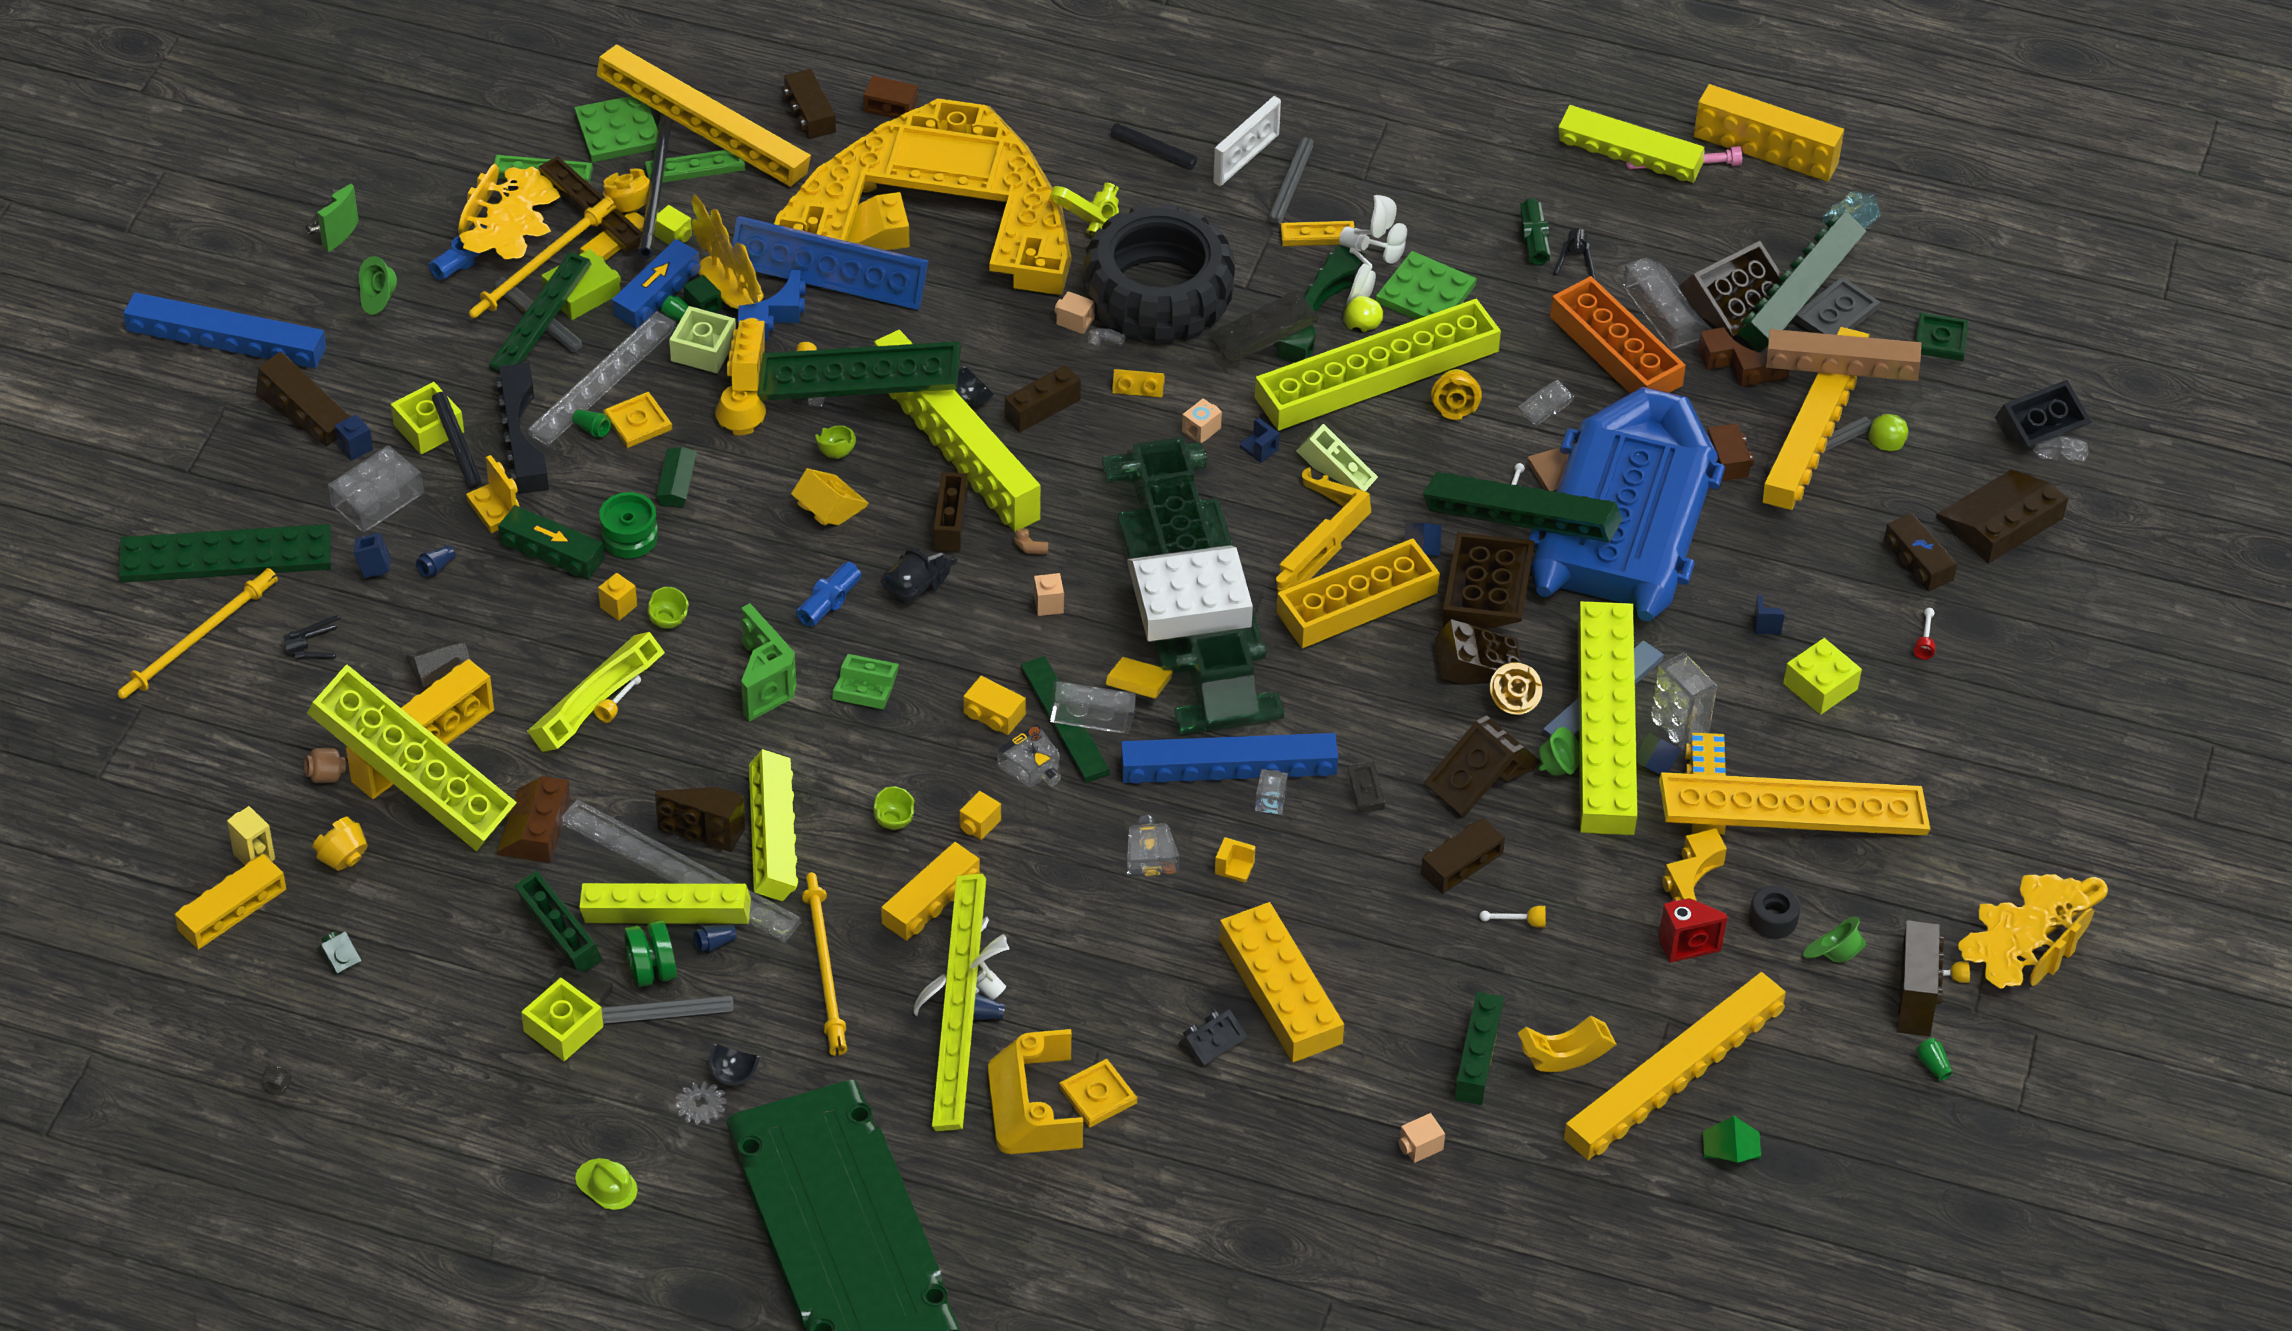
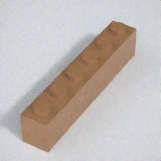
(1844, 355)

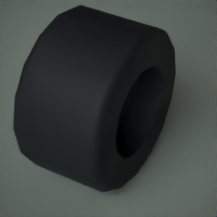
(1771, 924)

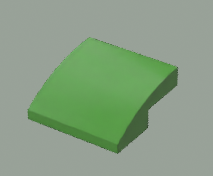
(338, 218)
(865, 681)

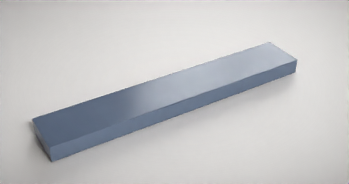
(1645, 660)

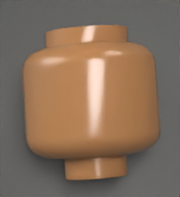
(324, 765)

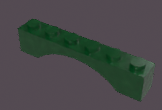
(1335, 277)

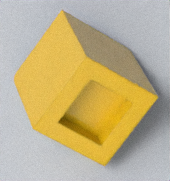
(1235, 860)

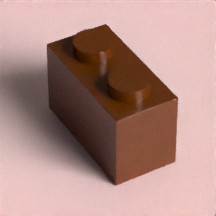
(890, 97)
(1731, 450)

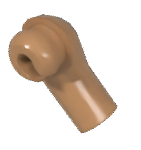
(1029, 546)

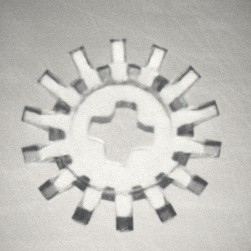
(705, 1111)

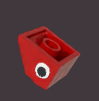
(1691, 929)

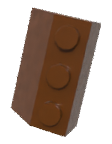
(535, 820)

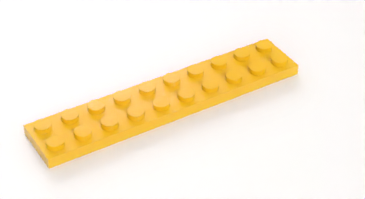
(1794, 804)

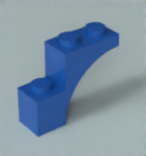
(780, 308)

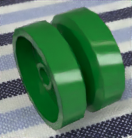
(628, 525)
(645, 954)

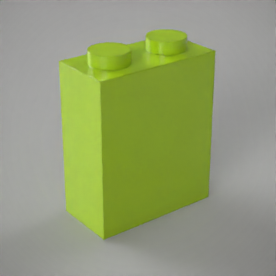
(594, 288)

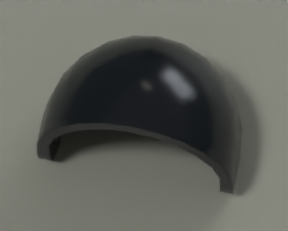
(971, 388)
(732, 1065)

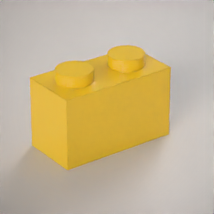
(994, 705)

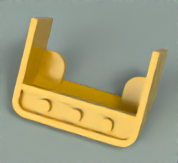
(1026, 1125)

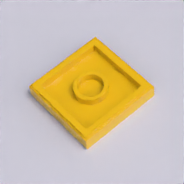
(638, 419)
(1138, 677)
(1098, 1093)

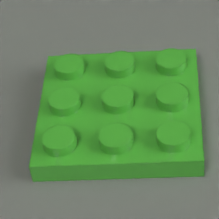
(617, 128)
(1424, 287)

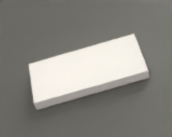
(1247, 141)

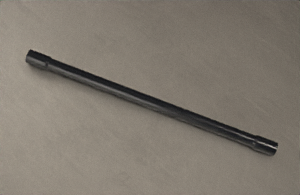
(647, 239)

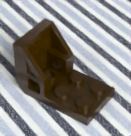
(1476, 764)

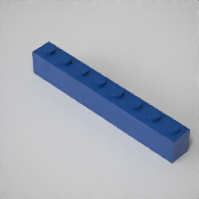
(224, 329)
(1228, 757)

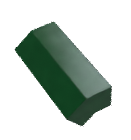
(676, 476)

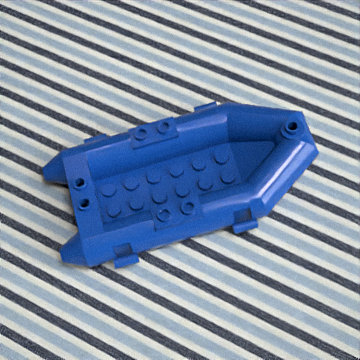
(1657, 468)

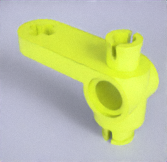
(1089, 211)

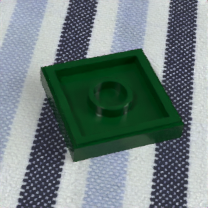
(1942, 336)

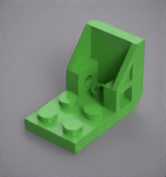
(771, 668)

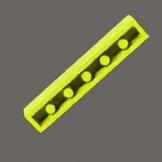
(1631, 143)
(772, 825)
(665, 902)

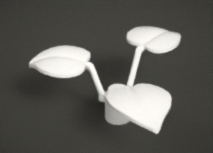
(1357, 240)
(987, 981)

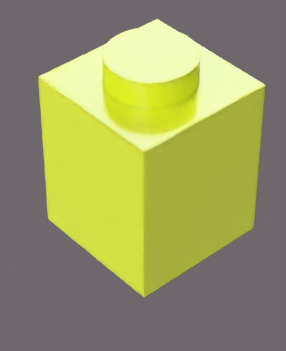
(672, 225)

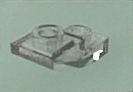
(1545, 402)
(2069, 447)

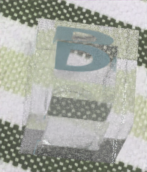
(1271, 791)

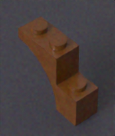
(1749, 366)

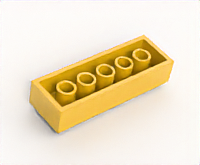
(1768, 132)
(1357, 593)
(443, 709)
(1281, 982)

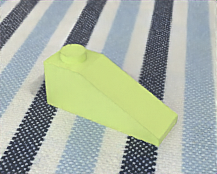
(1333, 458)

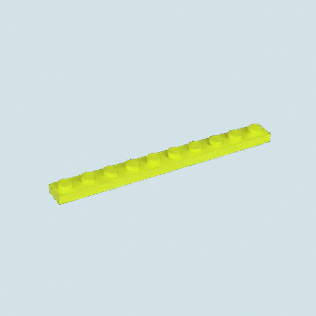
(959, 1003)

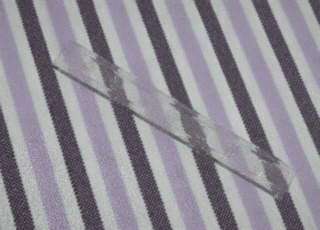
(602, 377)

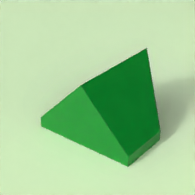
(1731, 1141)

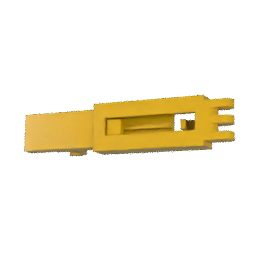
(1327, 537)

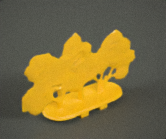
(511, 217)
(727, 265)
(2021, 929)

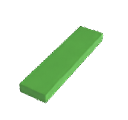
(504, 162)
(699, 165)

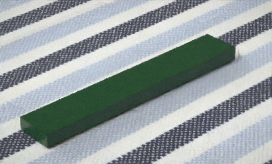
(541, 311)
(1074, 738)

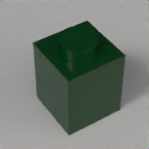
(702, 295)

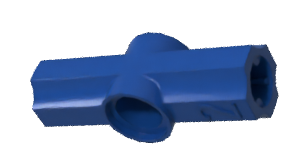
(453, 259)
(828, 594)

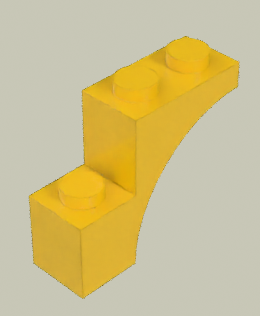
(1700, 855)

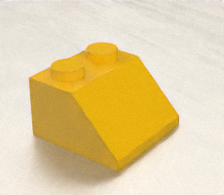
(827, 497)

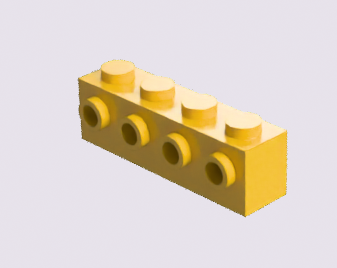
(746, 354)

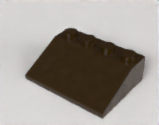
(1732, 287)
(2004, 513)
(1488, 580)

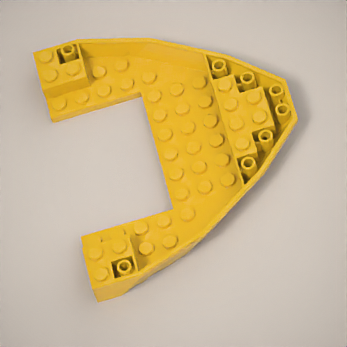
(949, 151)

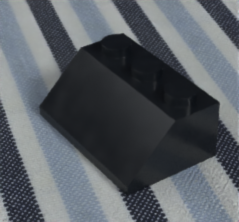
(2042, 415)

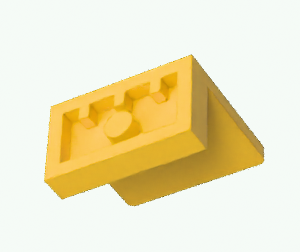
(494, 499)

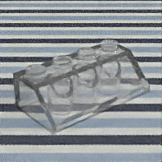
(1663, 302)

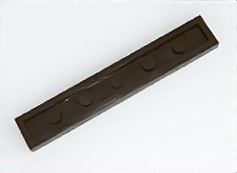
(585, 196)

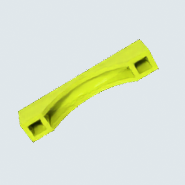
(572, 710)

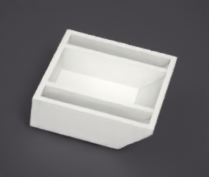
(1191, 592)

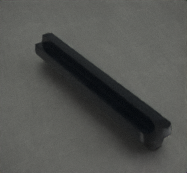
(1154, 146)
(456, 439)

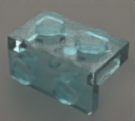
(1860, 206)

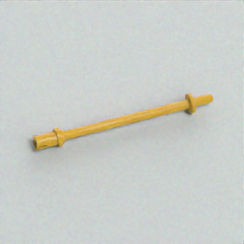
(592, 217)
(252, 590)
(834, 1026)

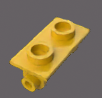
(1138, 383)

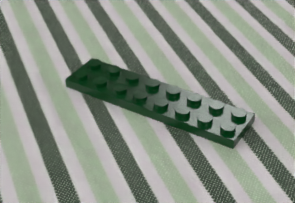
(859, 371)
(225, 553)

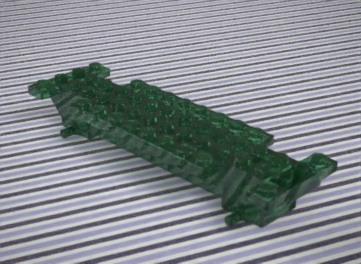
(1175, 522)

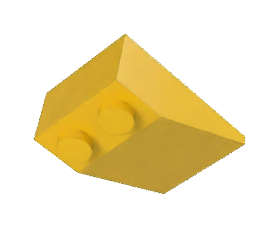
(881, 223)

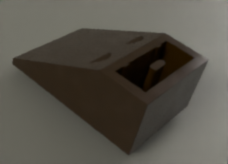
(1473, 653)
(702, 815)

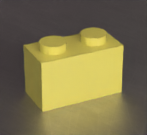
(250, 836)

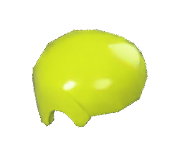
(1363, 313)

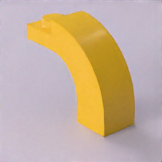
(1569, 1049)

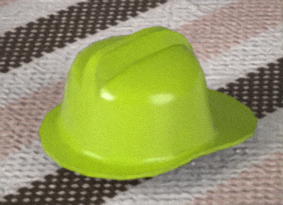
(607, 1183)

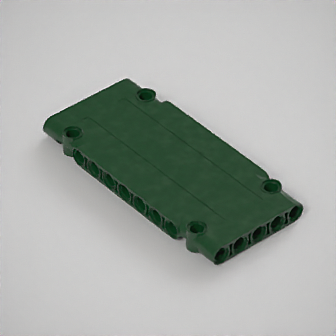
(839, 1214)

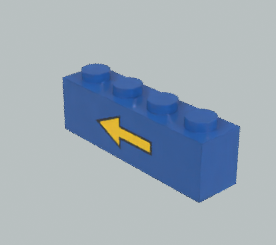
(656, 283)

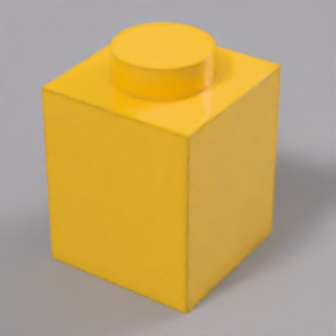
(617, 596)
(980, 815)

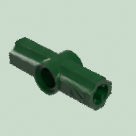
(1535, 232)

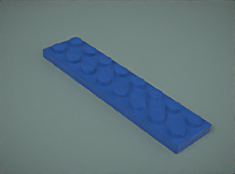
(833, 262)

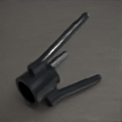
(1576, 244)
(297, 640)

